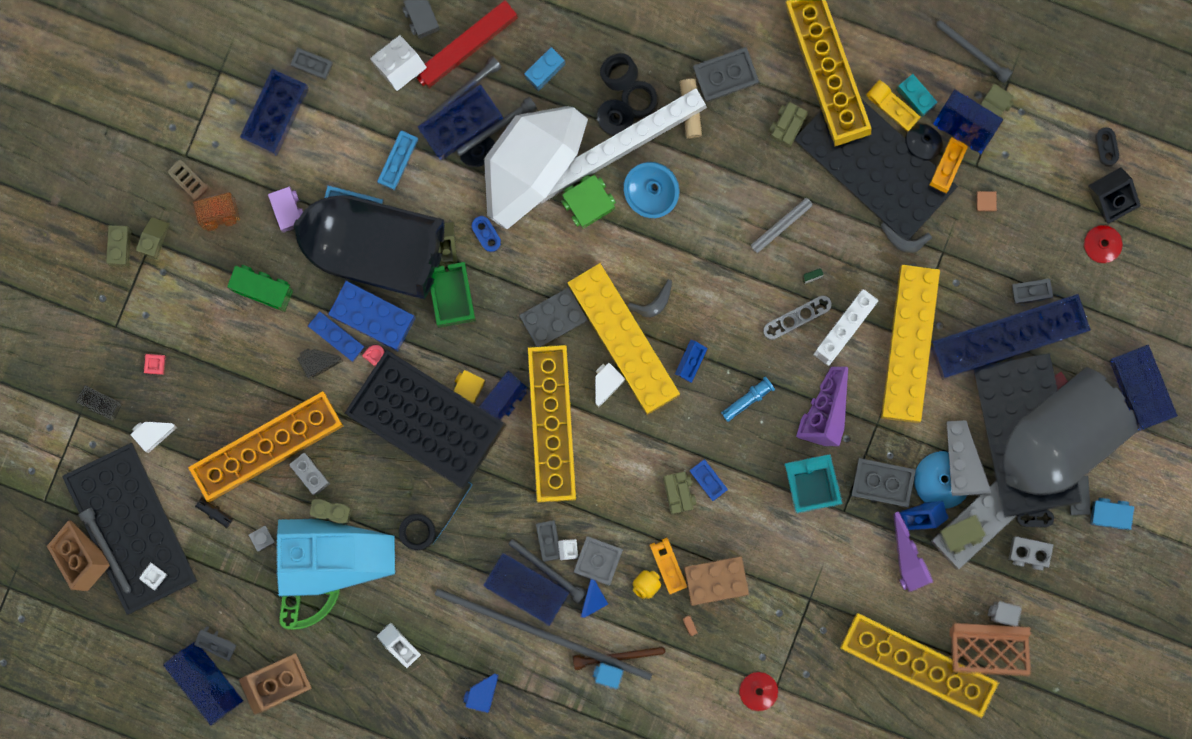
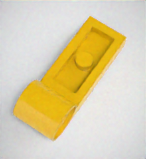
(894, 107)

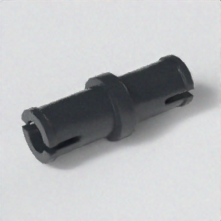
(214, 512)

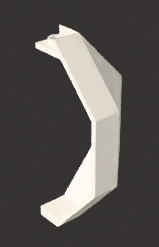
(530, 161)

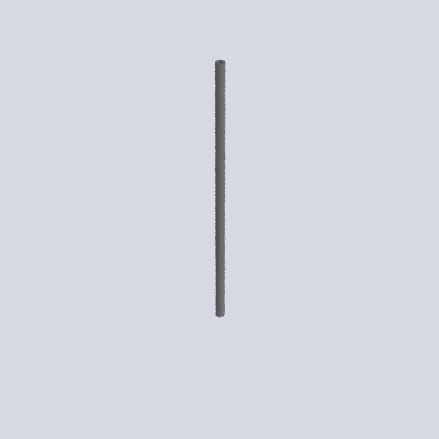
(543, 634)

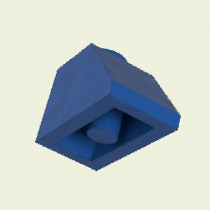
(925, 515)
(481, 695)

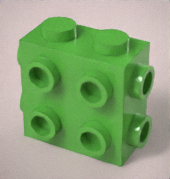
(588, 201)

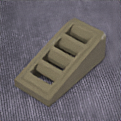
(179, 164)

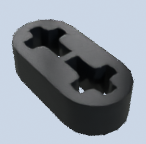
(1036, 523)

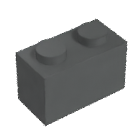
(422, 17)

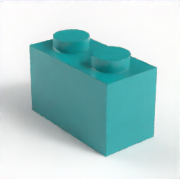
(916, 95)

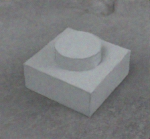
(261, 538)

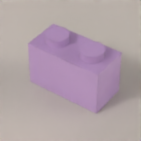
(285, 207)

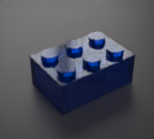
(968, 121)

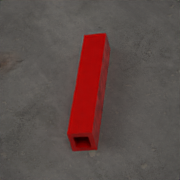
(467, 44)

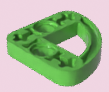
(309, 621)

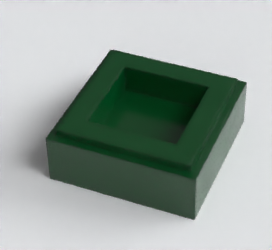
(813, 275)

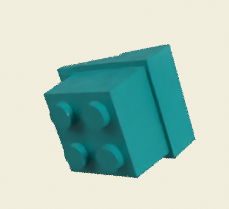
(813, 484)

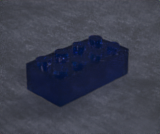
(274, 112)
(460, 122)
(1143, 387)
(526, 589)

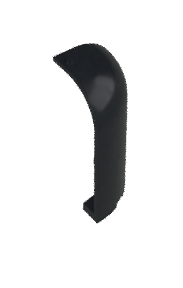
(372, 243)

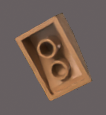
(77, 557)
(275, 684)

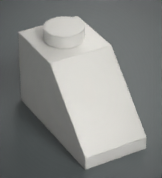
(607, 382)
(151, 434)
(398, 645)

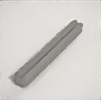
(781, 225)

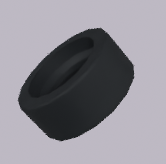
(627, 79)
(653, 95)
(402, 532)

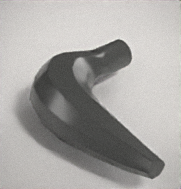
(903, 244)
(656, 306)

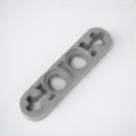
(798, 320)

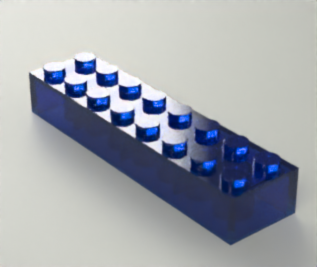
(1010, 336)

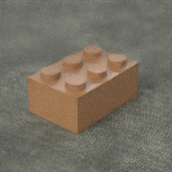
(716, 581)

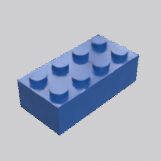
(371, 316)

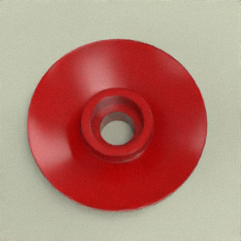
(1094, 247)
(755, 701)

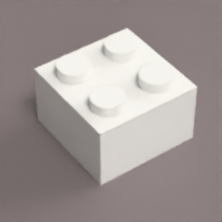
(398, 62)

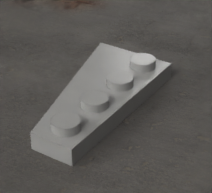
(965, 465)

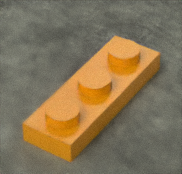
(948, 165)

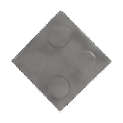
(598, 560)

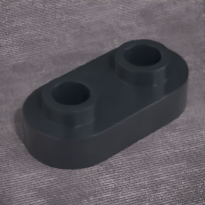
(1107, 147)

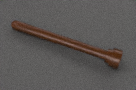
(581, 662)

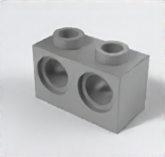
(309, 474)
(1031, 548)
(1004, 613)

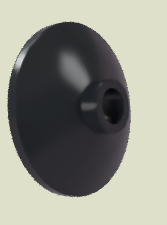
(608, 120)
(919, 146)
(476, 155)

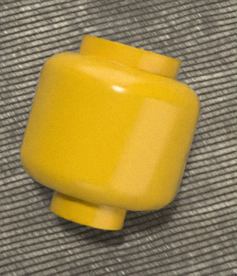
(646, 584)

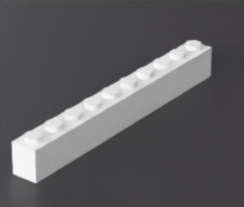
(629, 140)

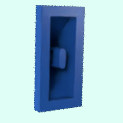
(594, 600)

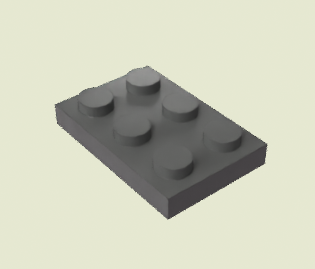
(726, 74)
(553, 318)
(883, 482)

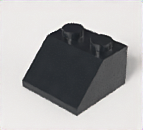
(1115, 195)

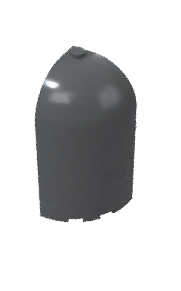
(1068, 435)

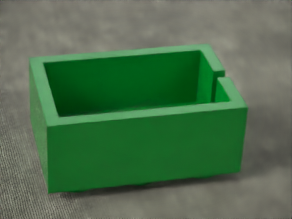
(260, 287)
(452, 295)

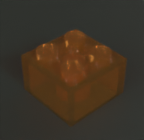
(216, 211)

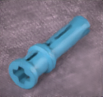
(754, 394)

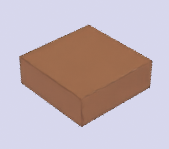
(986, 201)
(689, 625)

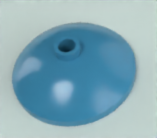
(642, 195)
(929, 483)

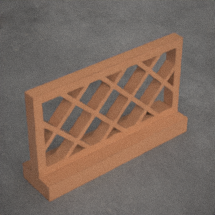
(992, 633)

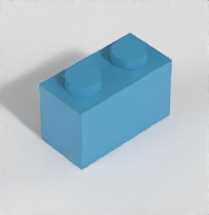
(544, 69)
(1112, 514)
(608, 675)

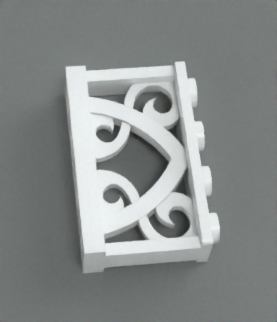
(845, 327)

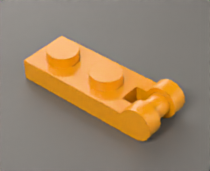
(668, 566)

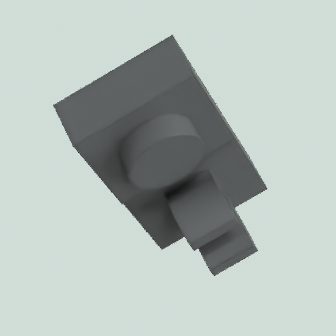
(214, 644)

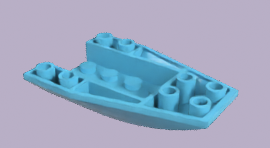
(329, 556)

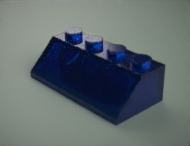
(504, 396)
(203, 683)

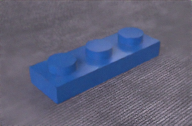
(336, 336)

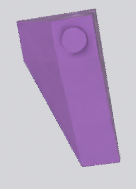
(826, 417)
(912, 569)

